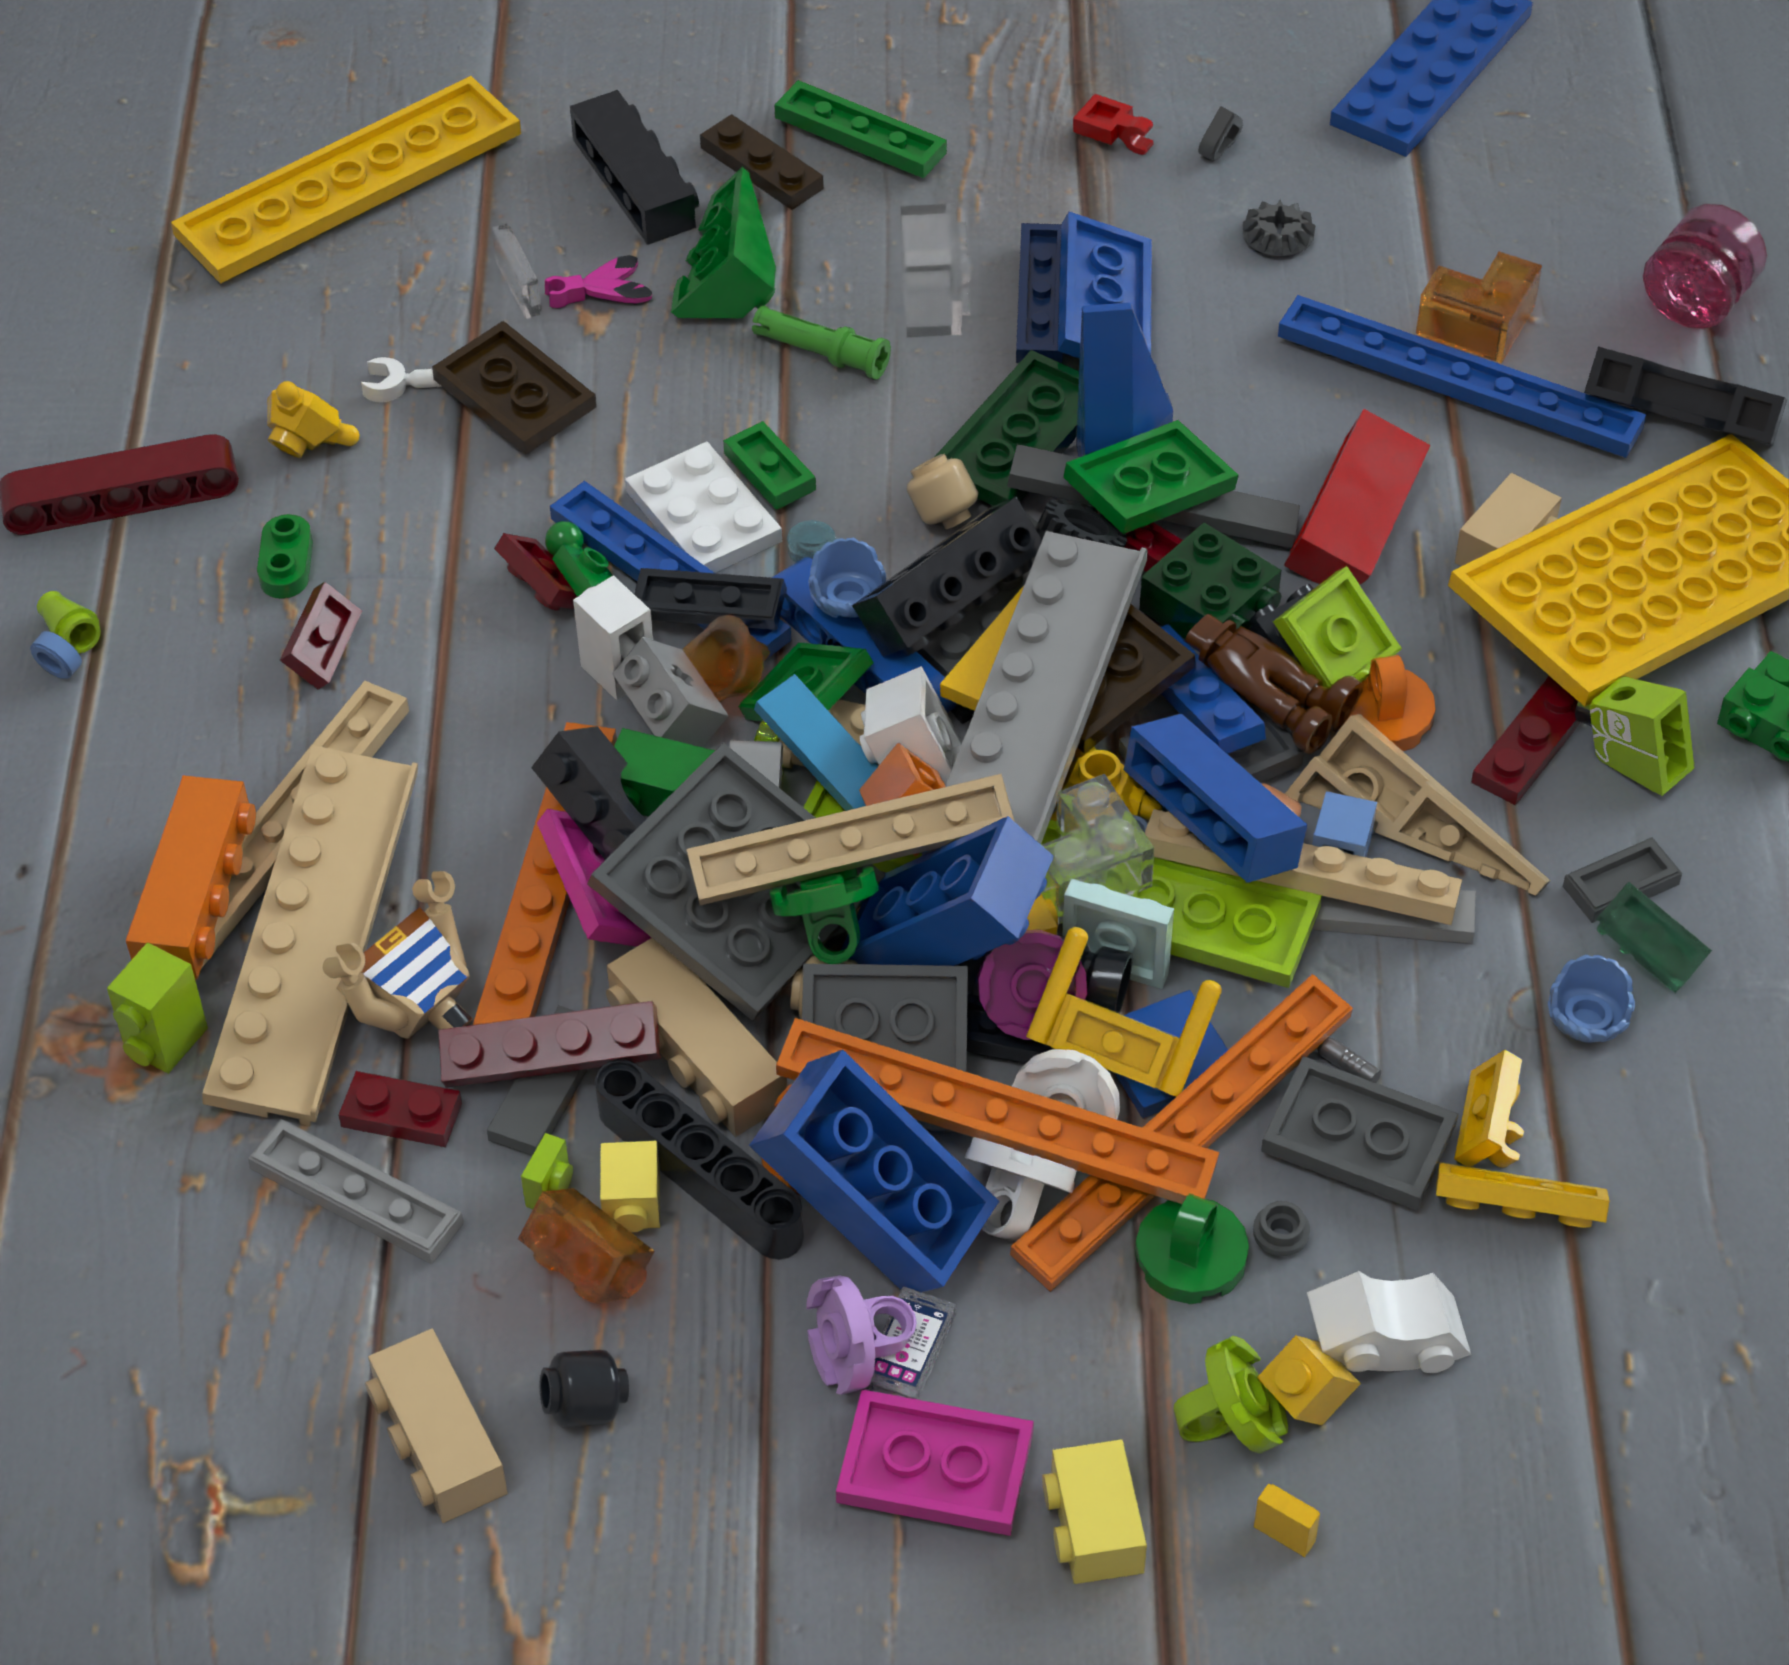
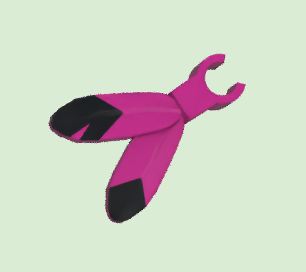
(604, 283)

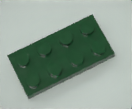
(1029, 408)

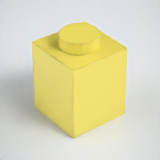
(631, 1184)

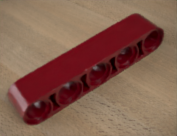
(118, 484)

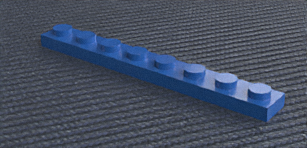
(1462, 376)

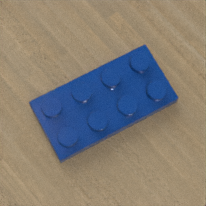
(1101, 268)

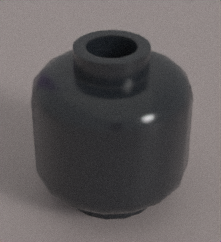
(583, 1388)

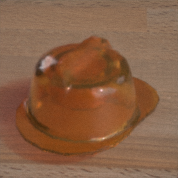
(728, 657)

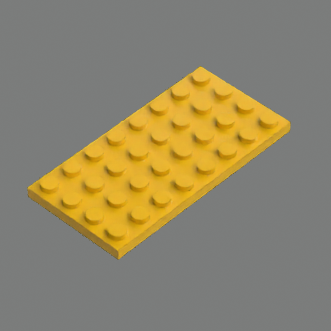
(1641, 570)

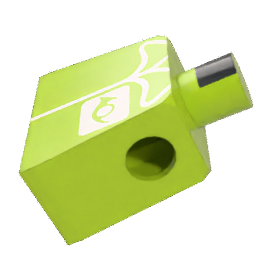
(1641, 732)

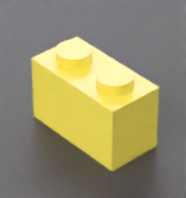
(1096, 1512)

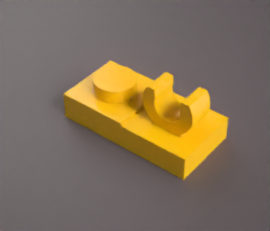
(1486, 1113)

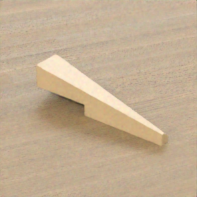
(1410, 804)

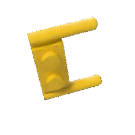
(1112, 1038)

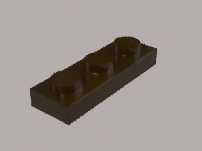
(768, 164)

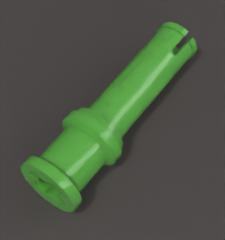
(840, 346)

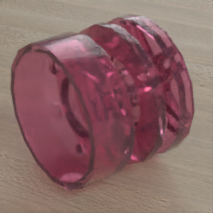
(1705, 266)

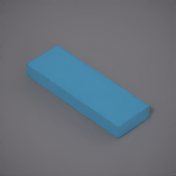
(817, 740)

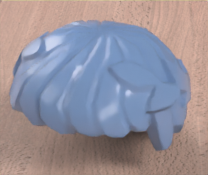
(843, 575)
(1592, 999)

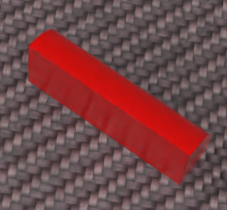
(1358, 501)

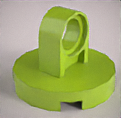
(1232, 1401)

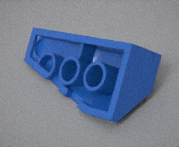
(1117, 380)

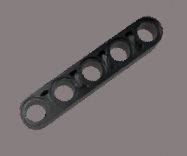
(707, 1179)

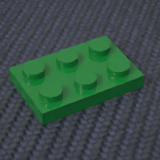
(1150, 476)

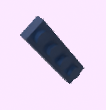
(1039, 291)

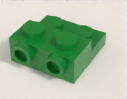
(1760, 706)

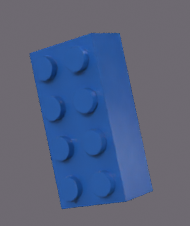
(954, 900)
(874, 1173)

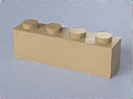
(699, 1037)

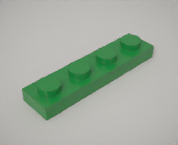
(860, 129)

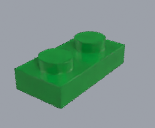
(769, 465)

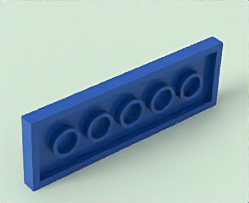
(1427, 70)

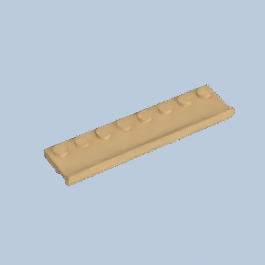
(319, 896)

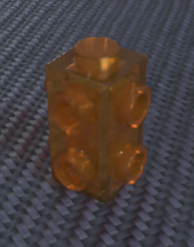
(586, 1246)

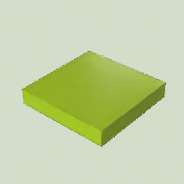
(1336, 630)

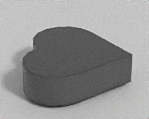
(1220, 134)

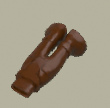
(1254, 667)

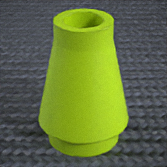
(69, 620)

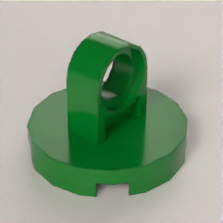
(826, 902)
(1191, 1249)

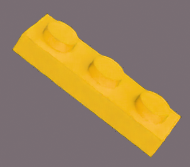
(1522, 1195)

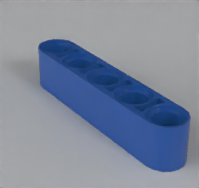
(820, 628)

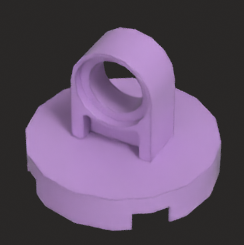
(846, 1334)

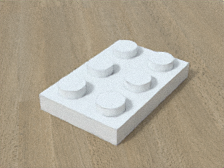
(704, 508)

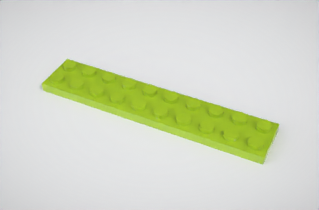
(1217, 915)

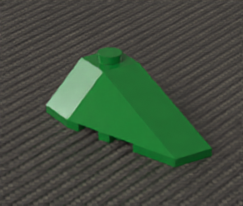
(731, 260)

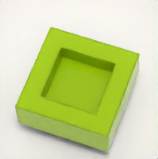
(546, 1170)

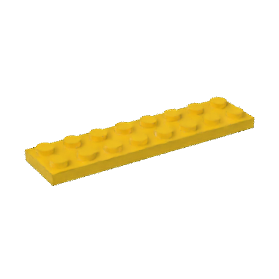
(345, 179)

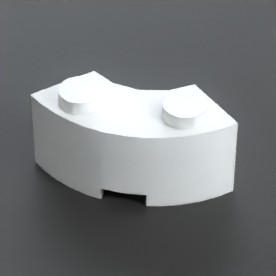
(1389, 1323)

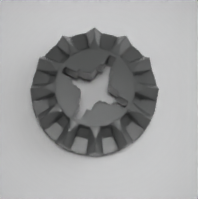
(1263, 236)

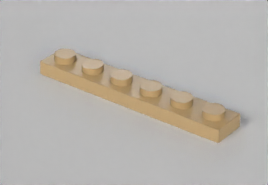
(846, 839)
(1326, 873)

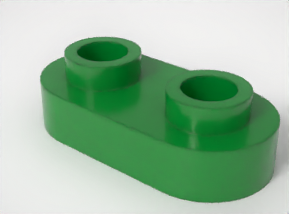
(285, 556)

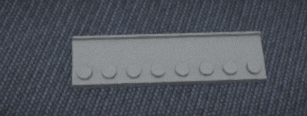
(1049, 673)

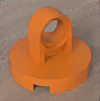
(1396, 702)

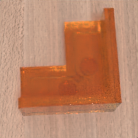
(1480, 313)

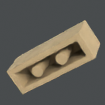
(435, 1426)

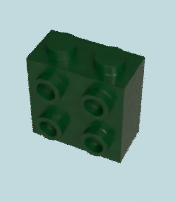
(1208, 577)

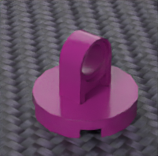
(1016, 977)

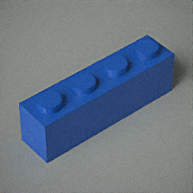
(1215, 797)

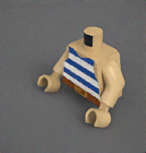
(410, 970)

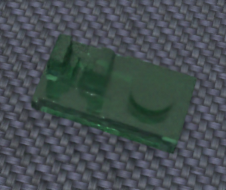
(1652, 937)

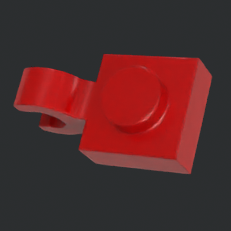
(1109, 119)

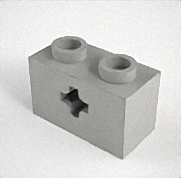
(670, 693)

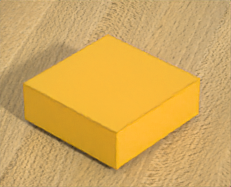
(1286, 1519)

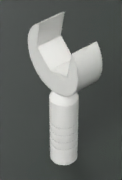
(397, 380)

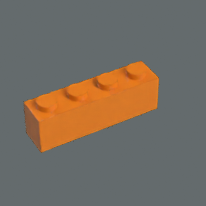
(193, 870)

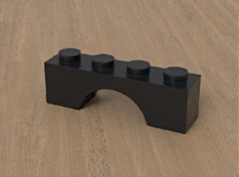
(1685, 396)
(585, 778)

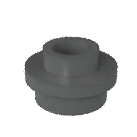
(1281, 1216)

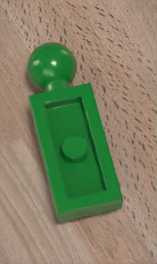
(578, 566)

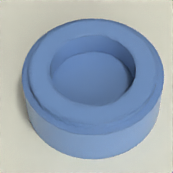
(55, 655)

